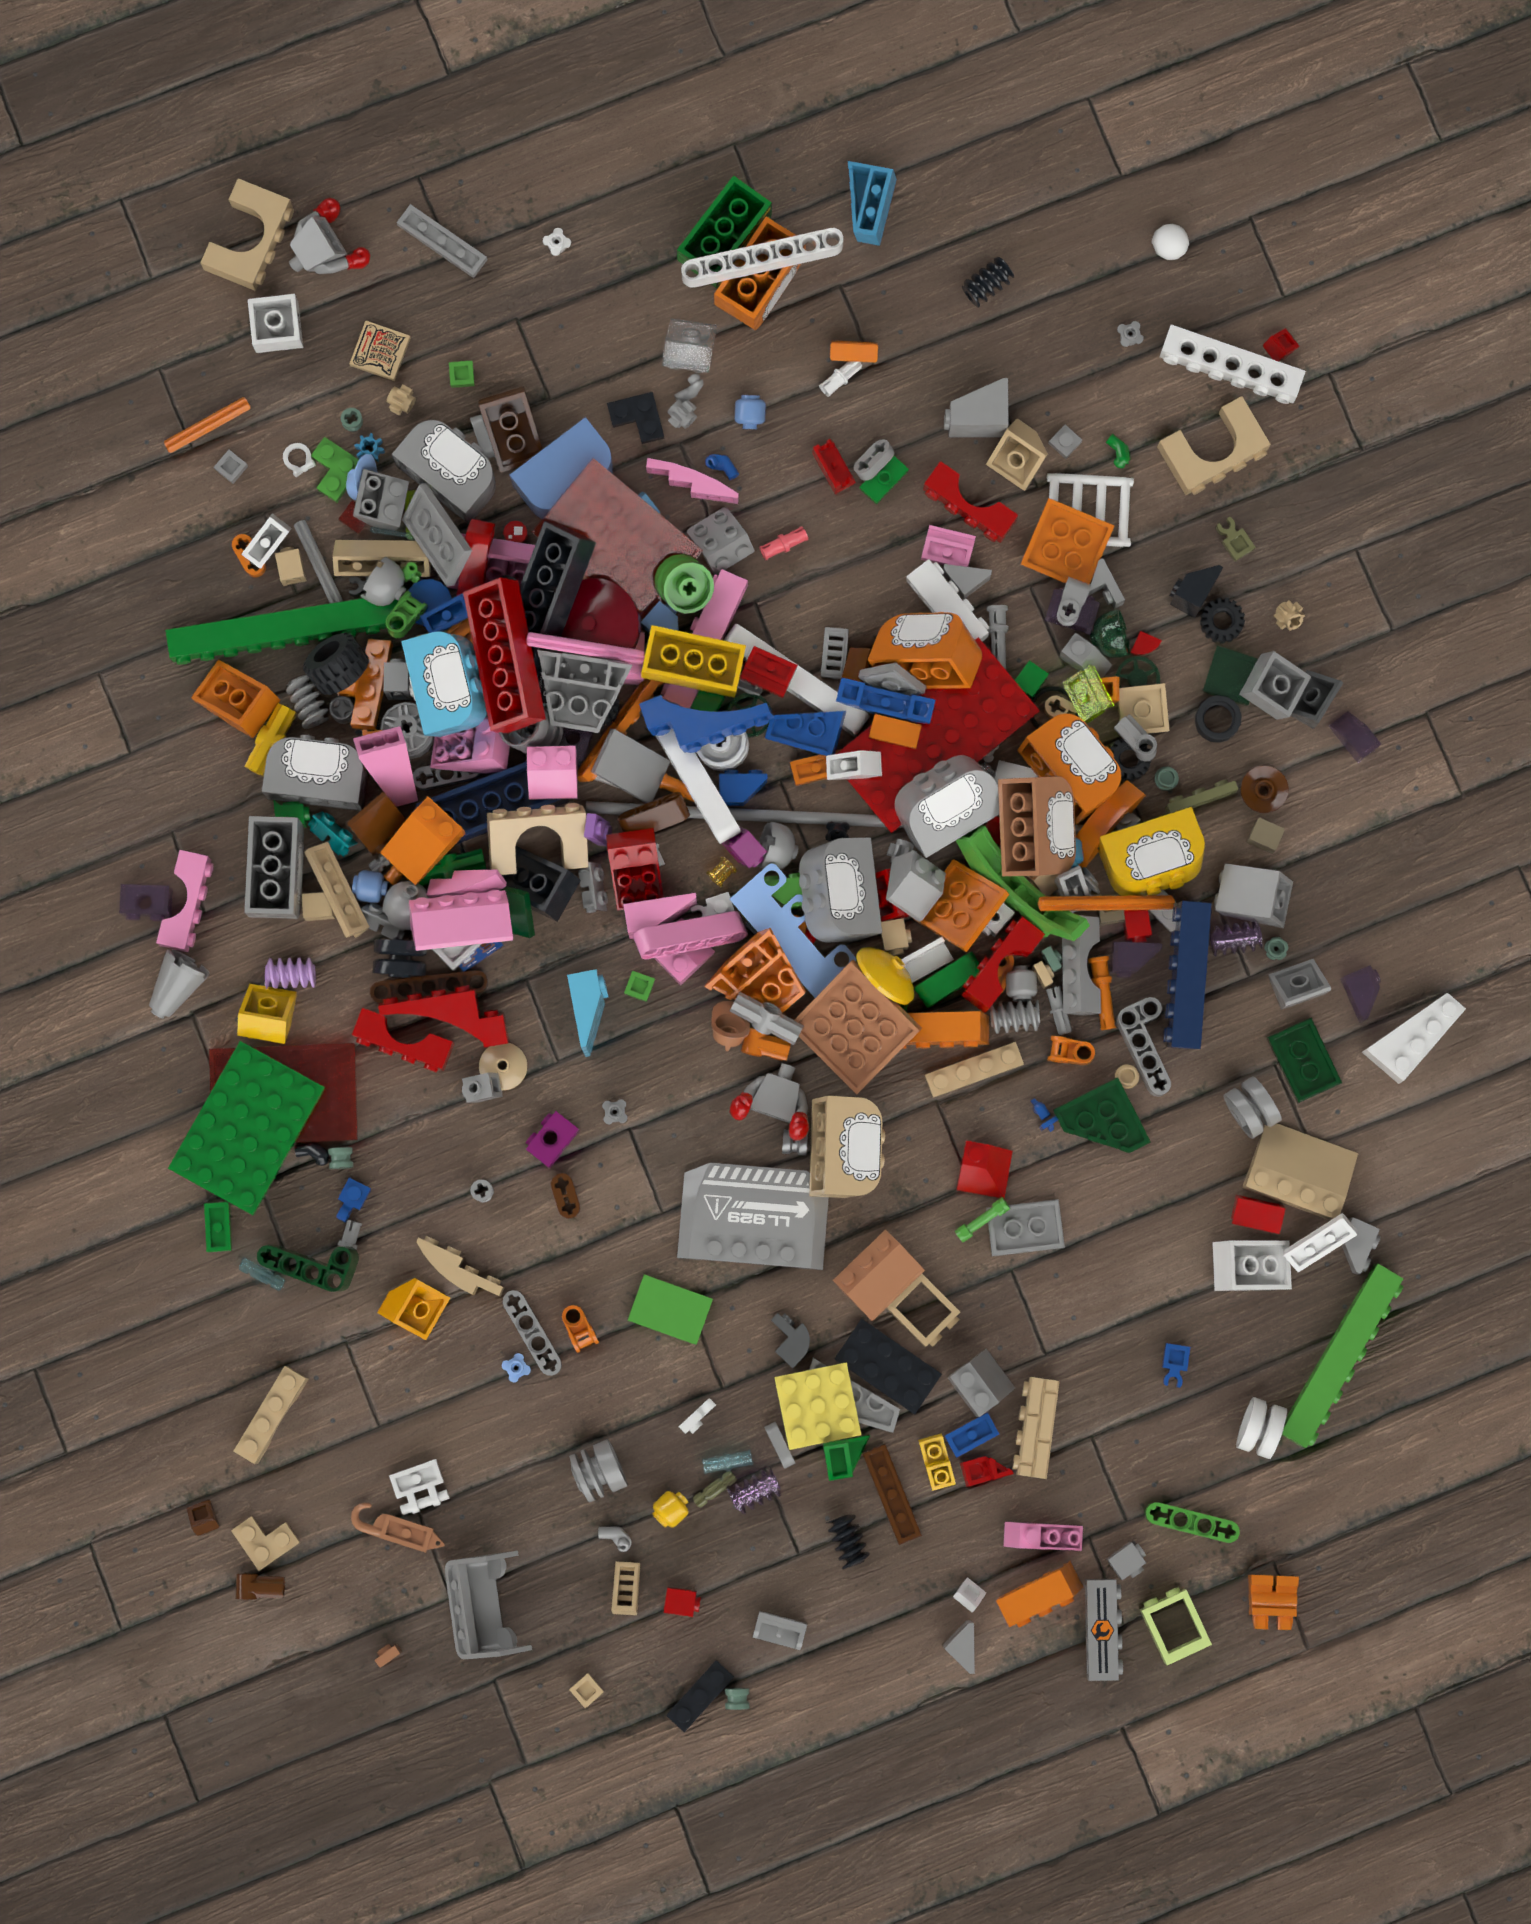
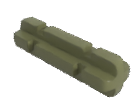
(714, 1489)

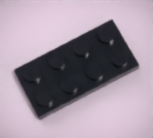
(888, 1366)

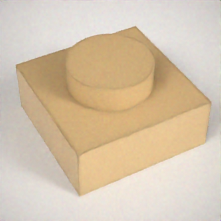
(1044, 974)
(586, 1690)

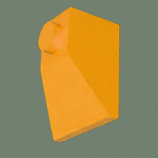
(414, 1307)

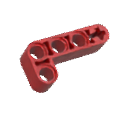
(479, 538)

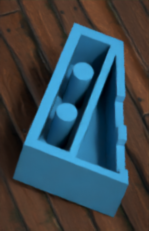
(871, 199)

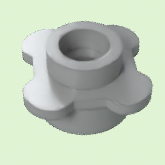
(1127, 340)
(610, 1106)

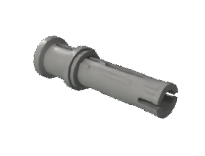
(997, 629)

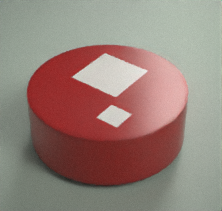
(515, 532)

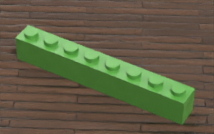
(1341, 1355)

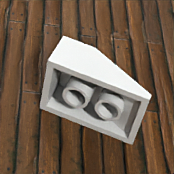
(1251, 1265)

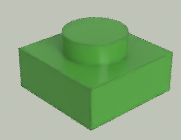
(461, 374)
(639, 986)

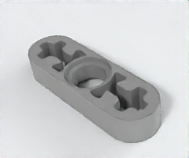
(430, 782)

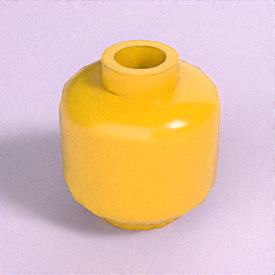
(670, 1509)

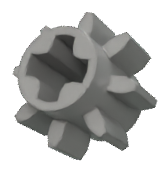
(682, 414)
(900, 848)

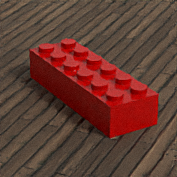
(503, 656)

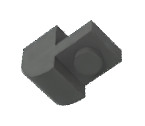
(796, 1344)

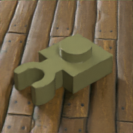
(1236, 542)

